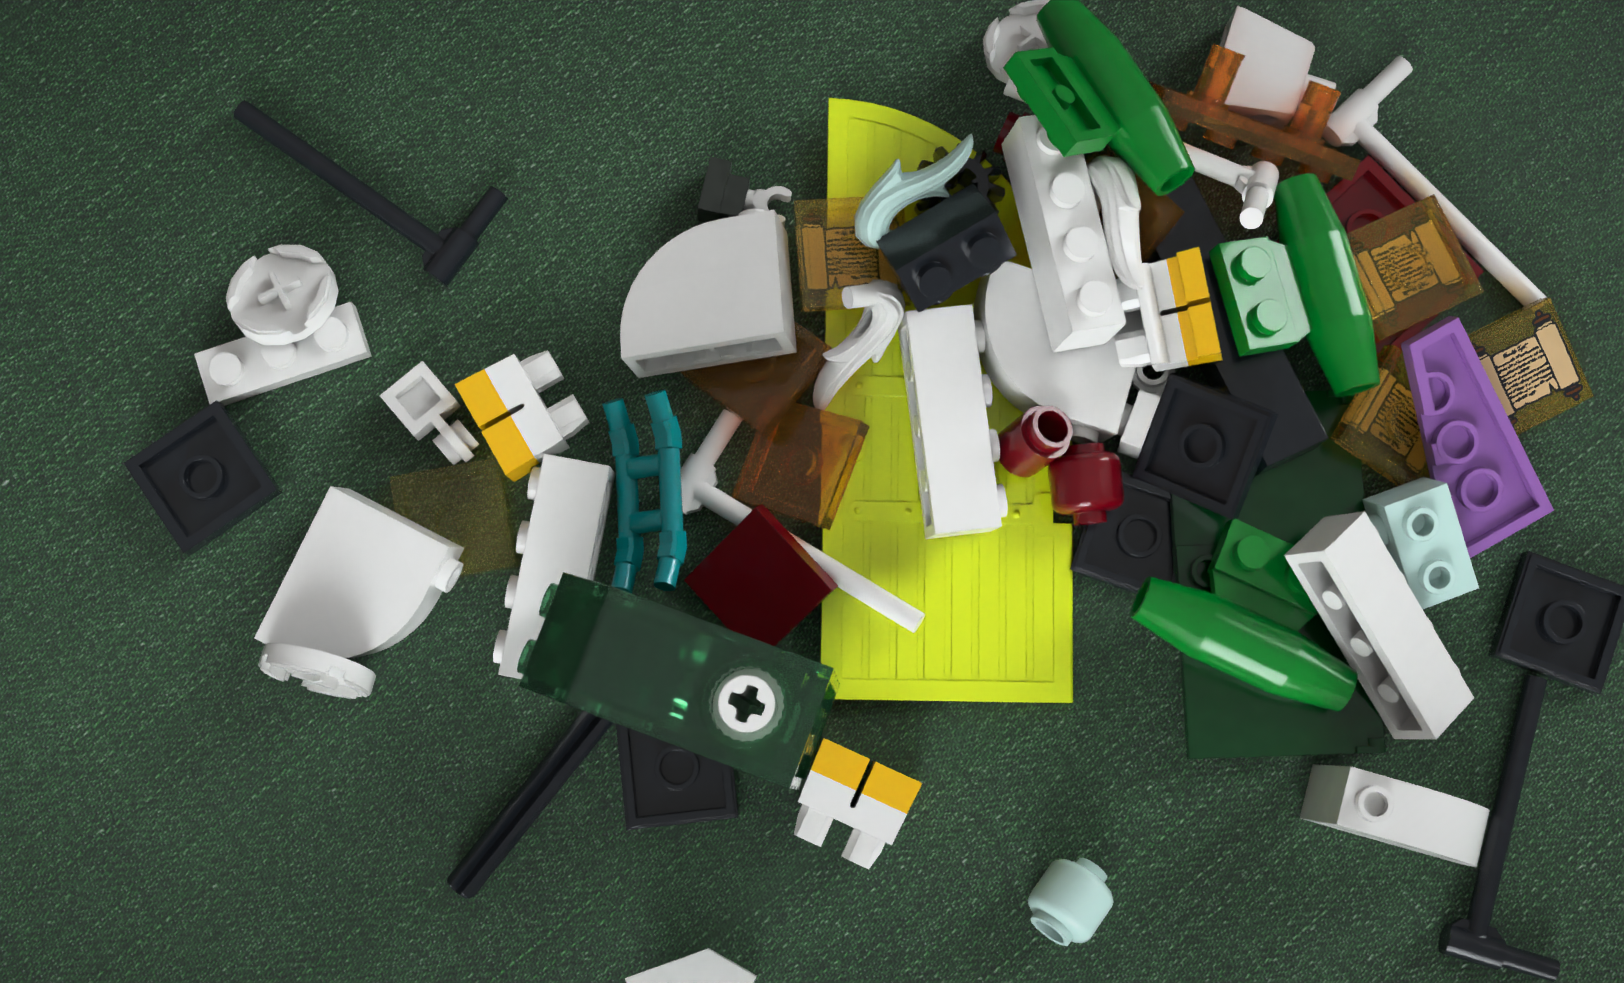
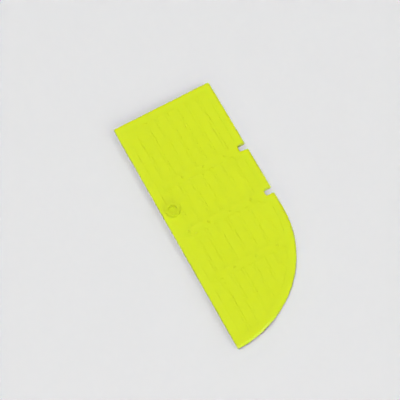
(989, 599)

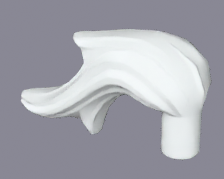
(1119, 198)
(876, 328)

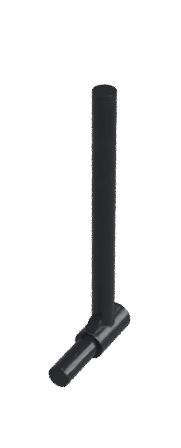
(444, 251)
(1473, 937)

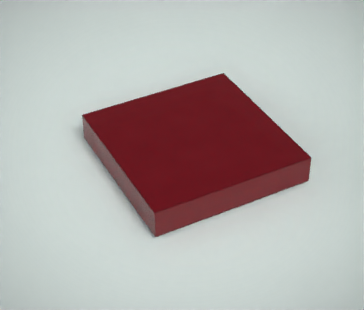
(760, 579)

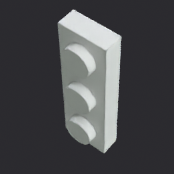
(250, 368)

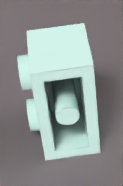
(1424, 539)

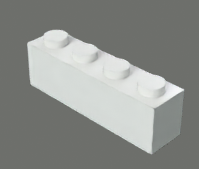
(1063, 239)
(951, 422)
(561, 537)
(1379, 626)

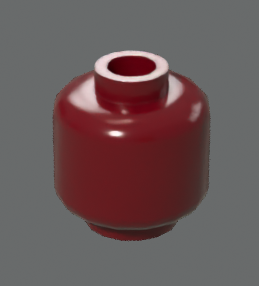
(1086, 483)

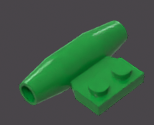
(1097, 96)
(1301, 289)
(1249, 621)

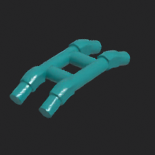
(629, 469)

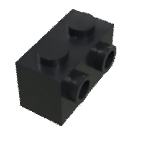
(947, 247)

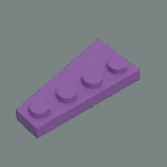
(1470, 437)

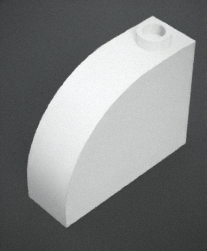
(712, 298)
(1021, 364)
(360, 579)
(1395, 813)

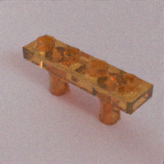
(1298, 142)

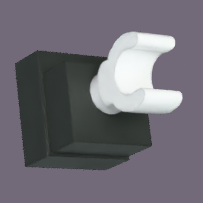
(729, 194)

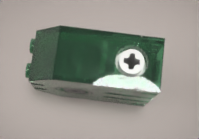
(679, 679)

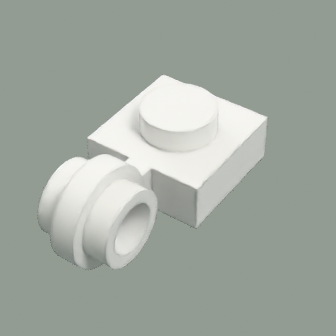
(424, 404)
(1138, 418)

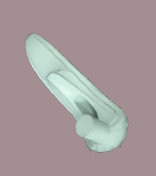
(898, 189)

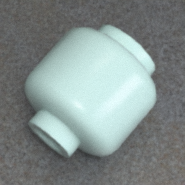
(1070, 901)

